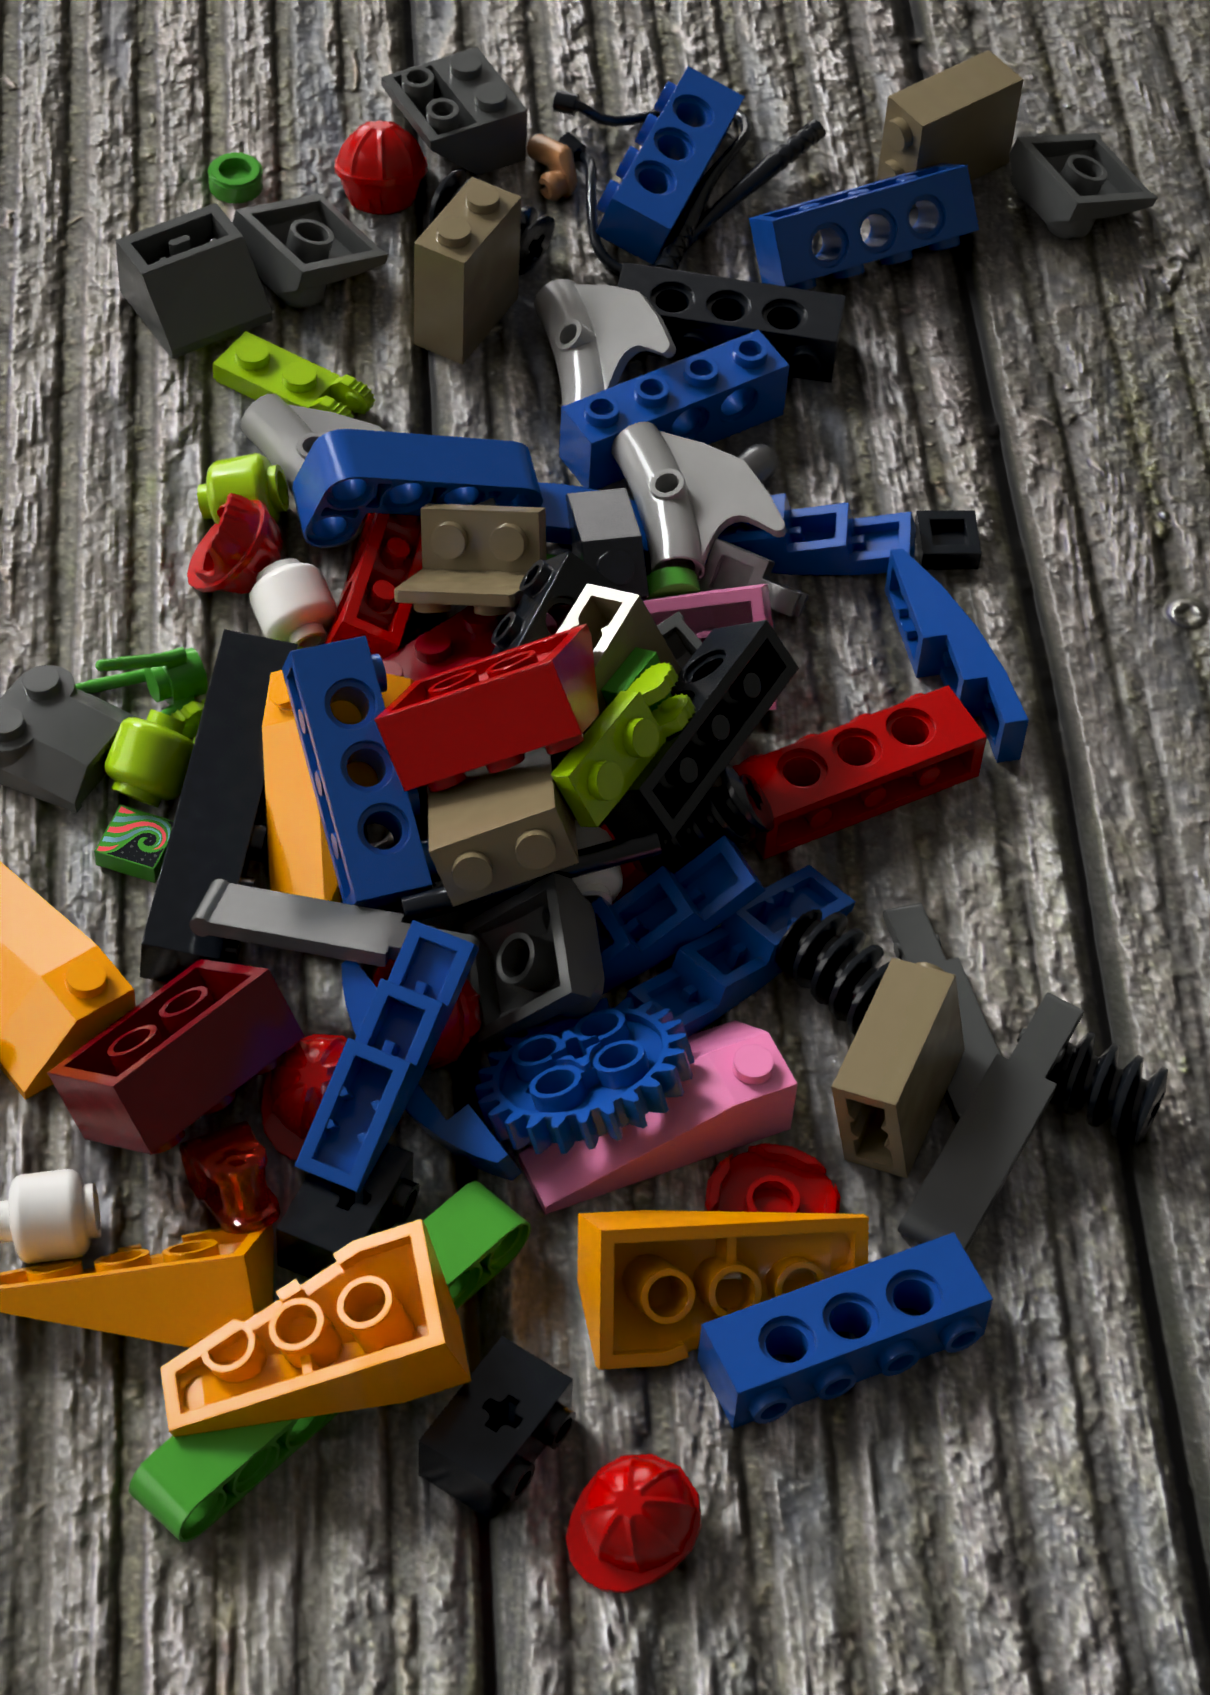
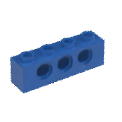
(668, 165)
(786, 235)
(692, 398)
(351, 674)
(864, 1301)

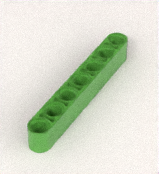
(205, 1474)

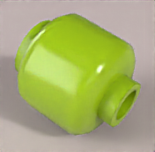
(246, 476)
(149, 758)

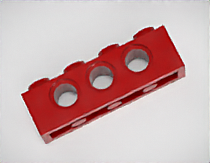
(383, 560)
(865, 768)

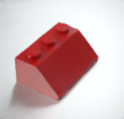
(493, 711)

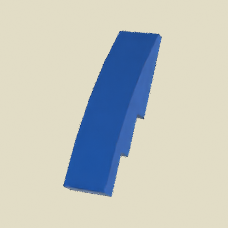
(827, 540)
(949, 644)
(672, 910)
(739, 955)
(387, 1057)

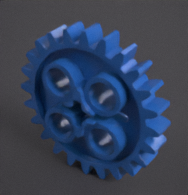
(585, 1076)

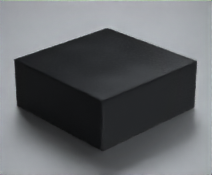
(947, 540)

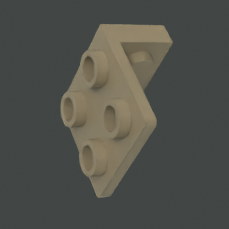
(474, 557)

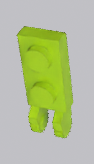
(263, 368)
(621, 744)

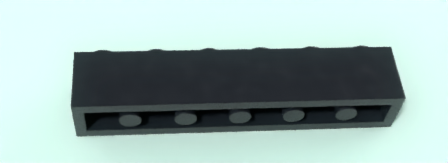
(217, 809)

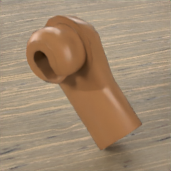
(558, 157)

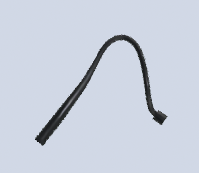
(752, 181)
(687, 223)

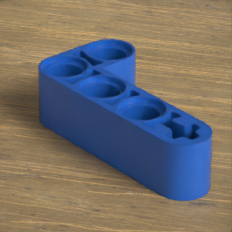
(399, 474)

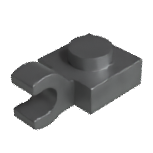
(736, 567)

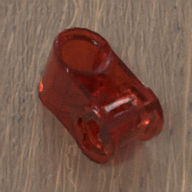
(229, 1178)

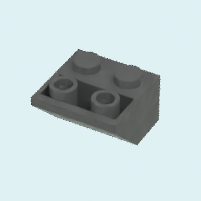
(462, 110)
(192, 280)

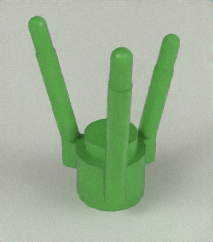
(170, 676)

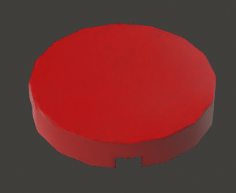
(771, 1181)

